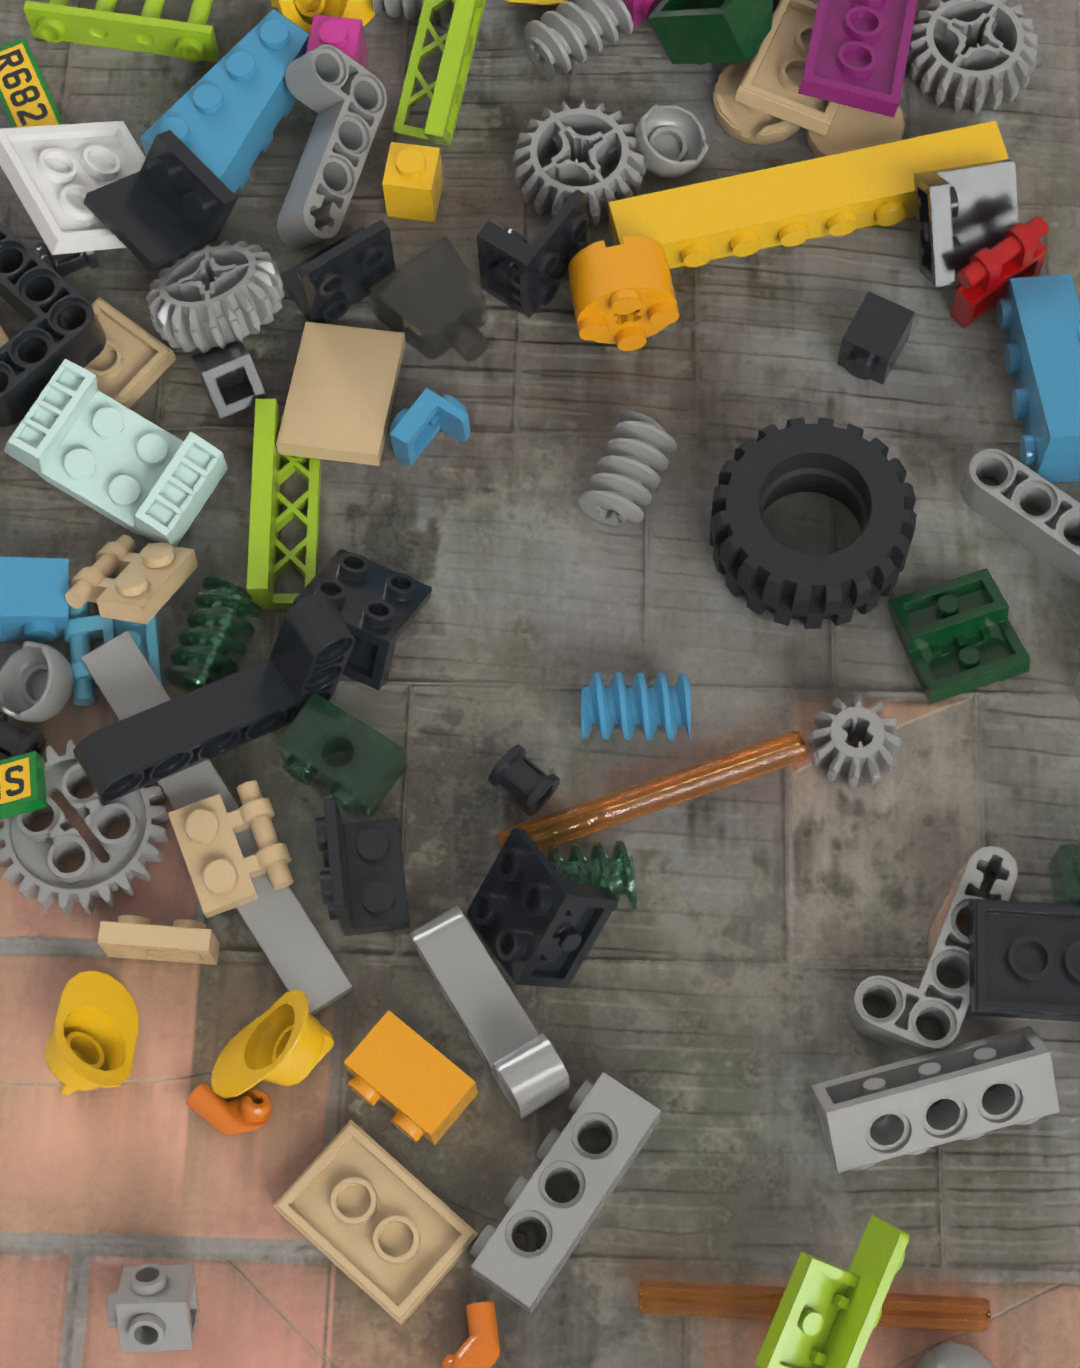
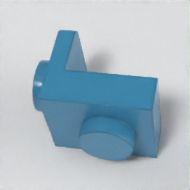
(417, 426)

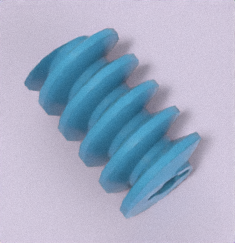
(636, 706)

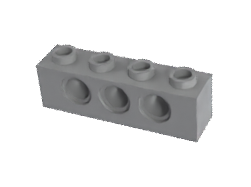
(907, 1089)
(528, 1275)

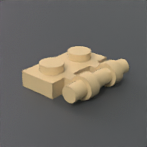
(141, 580)
(214, 855)

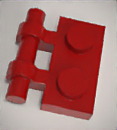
(991, 269)

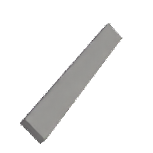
(277, 916)

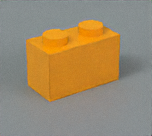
(410, 1079)

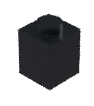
(875, 338)
(229, 378)

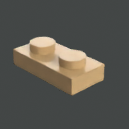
(137, 939)

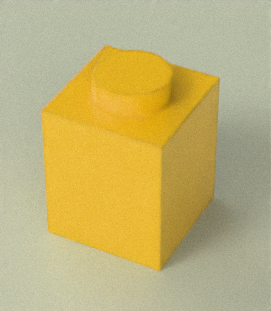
(413, 182)

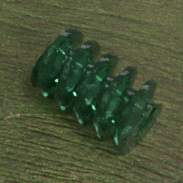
(212, 635)
(599, 870)

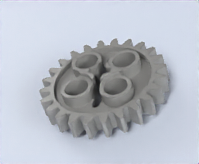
(39, 856)

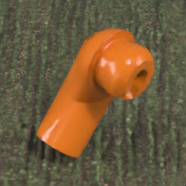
(234, 1115)
(483, 1344)

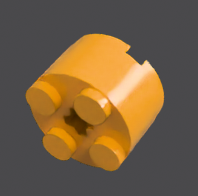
(622, 292)

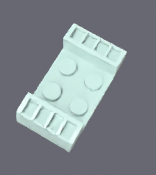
(116, 458)

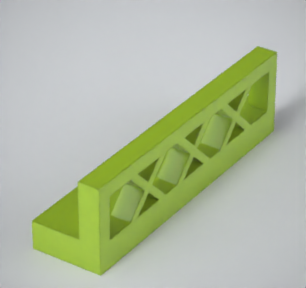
(448, 89)
(265, 516)

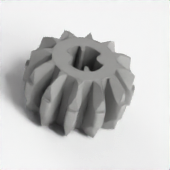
(857, 721)

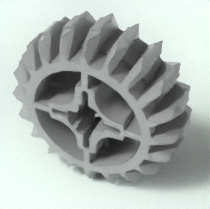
(982, 48)
(585, 146)
(215, 296)

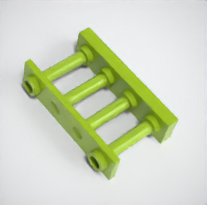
(144, 33)

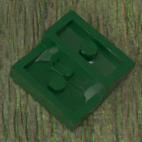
(958, 636)

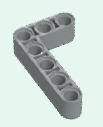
(1020, 488)

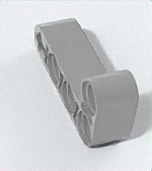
(348, 116)
(950, 950)
(490, 1013)

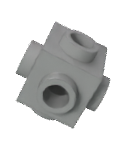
(155, 1308)

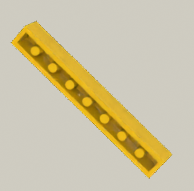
(797, 199)

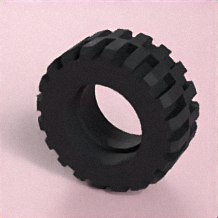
(822, 462)

